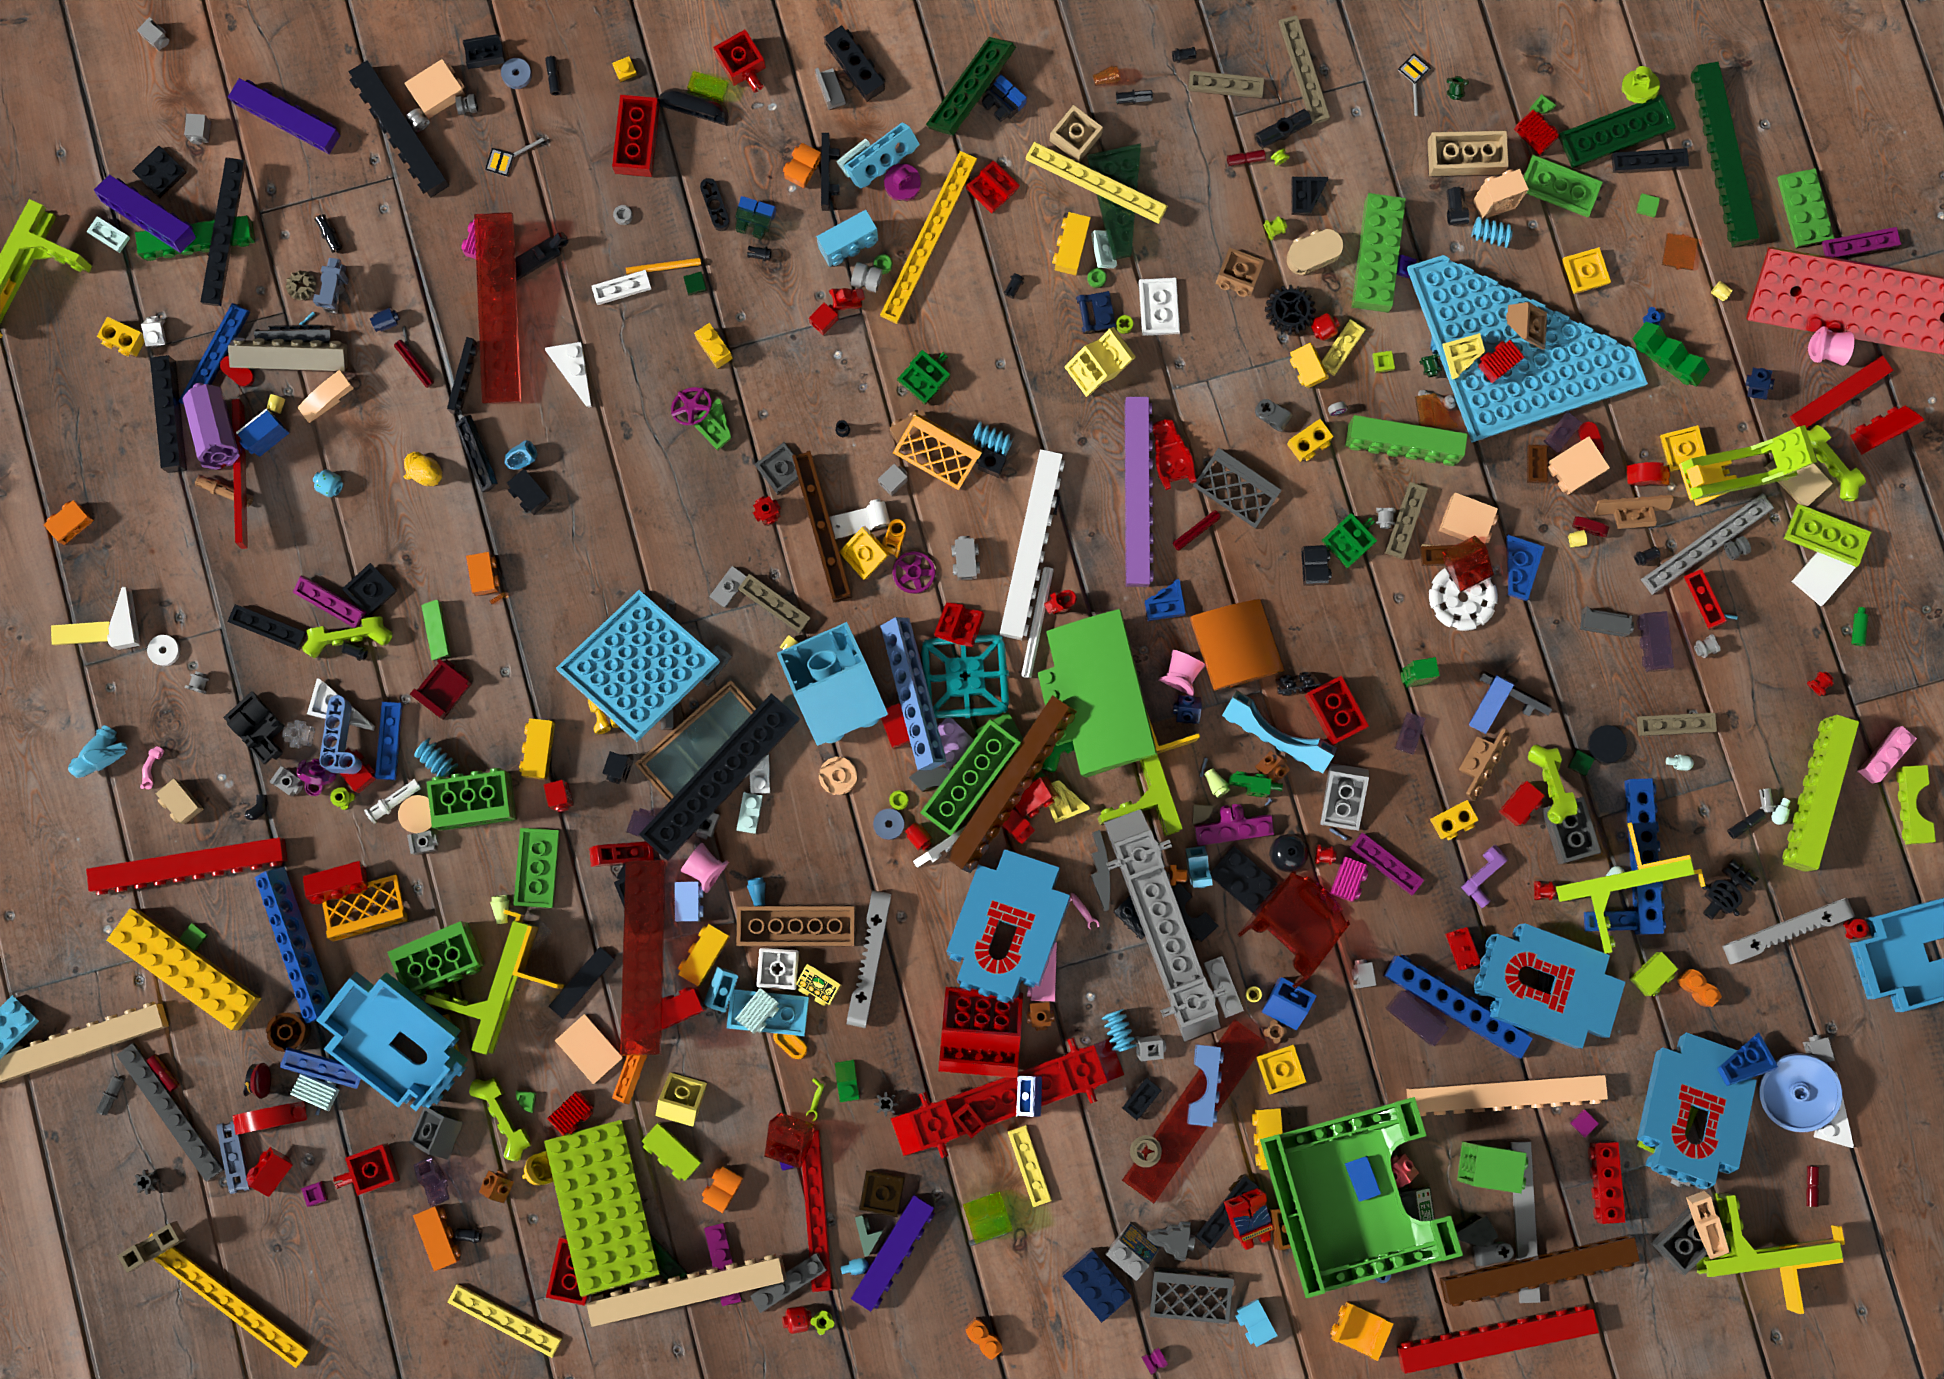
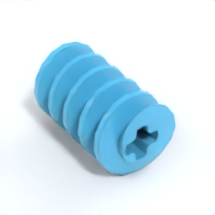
(1490, 231)
(992, 439)
(434, 759)
(1118, 1031)

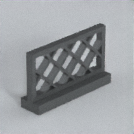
(1246, 474)
(1196, 1278)

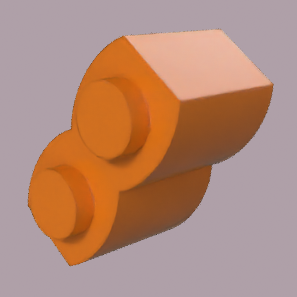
(802, 165)
(1696, 984)
(722, 1189)
(988, 1342)

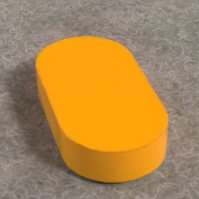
(791, 1045)

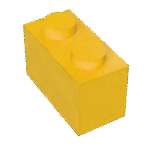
(713, 345)
(1309, 365)

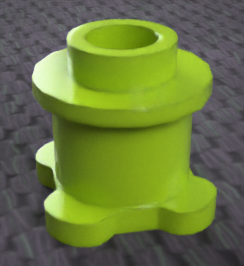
(1275, 227)
(347, 798)
(821, 1328)

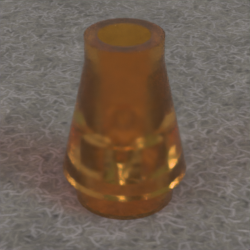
(1107, 76)

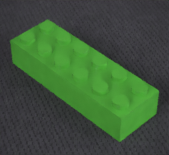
(1378, 252)
(1405, 440)
(970, 777)

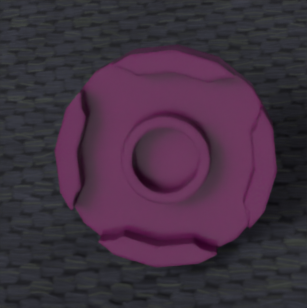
(902, 182)
(314, 774)

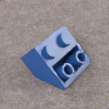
(1288, 1004)

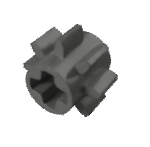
(885, 1110)
(147, 1187)

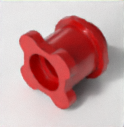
(1821, 683)
(1325, 854)
(1544, 890)
(1851, 928)

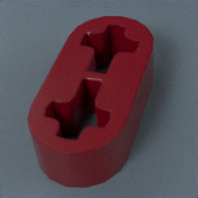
(1590, 526)

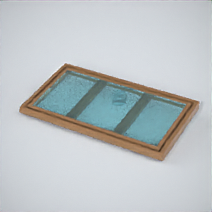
(695, 740)

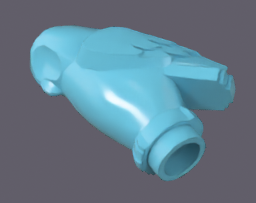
(97, 753)

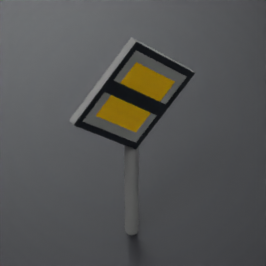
(1414, 70)
(501, 161)

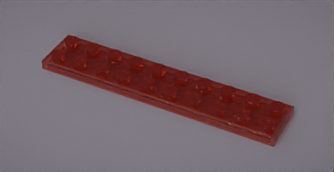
(497, 308)
(643, 958)
(1174, 1132)

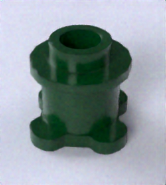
(1456, 87)
(1431, 365)

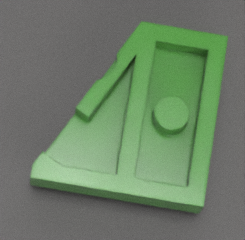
(714, 426)

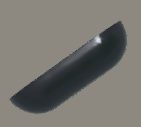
(694, 105)
(294, 332)

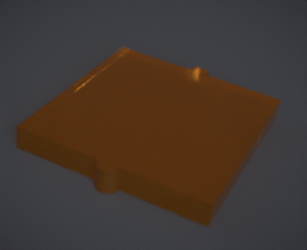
(1679, 251)

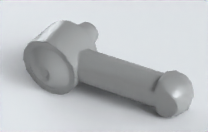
(1449, 401)

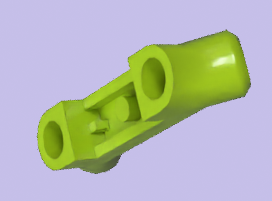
(1849, 480)
(320, 636)
(1550, 761)
(518, 1139)

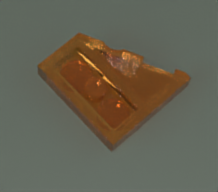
(1433, 413)

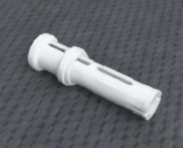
(385, 805)

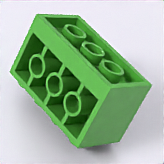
(480, 808)
(428, 949)
(1492, 1167)

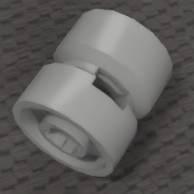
(866, 277)

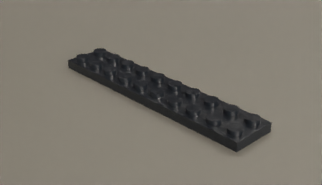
(719, 777)

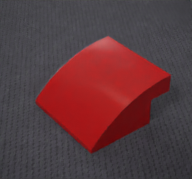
(980, 1034)

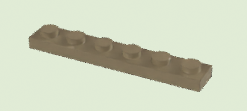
(1304, 69)

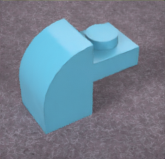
(1198, 867)

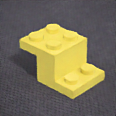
(1099, 361)

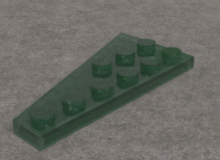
(1118, 221)

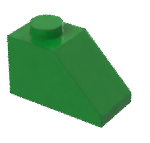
(847, 1081)

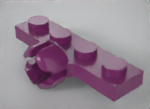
(1233, 827)

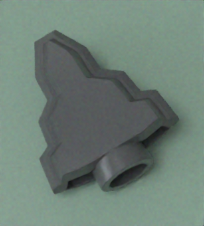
(1174, 1239)

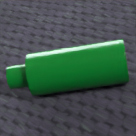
(1860, 626)

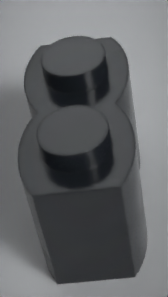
(1315, 565)

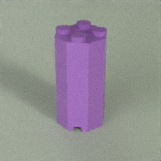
(210, 426)

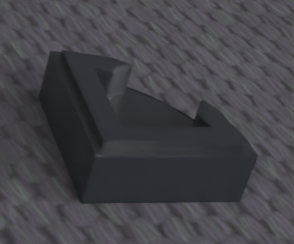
(559, 240)

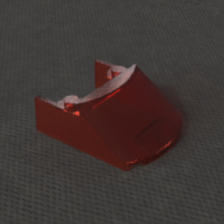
(1303, 920)

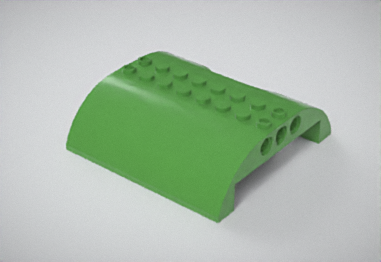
(1328, 1229)

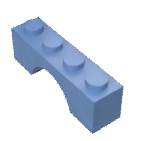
(1202, 1111)

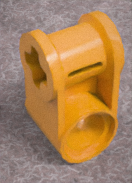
(893, 539)

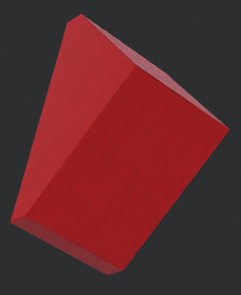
(968, 1120)

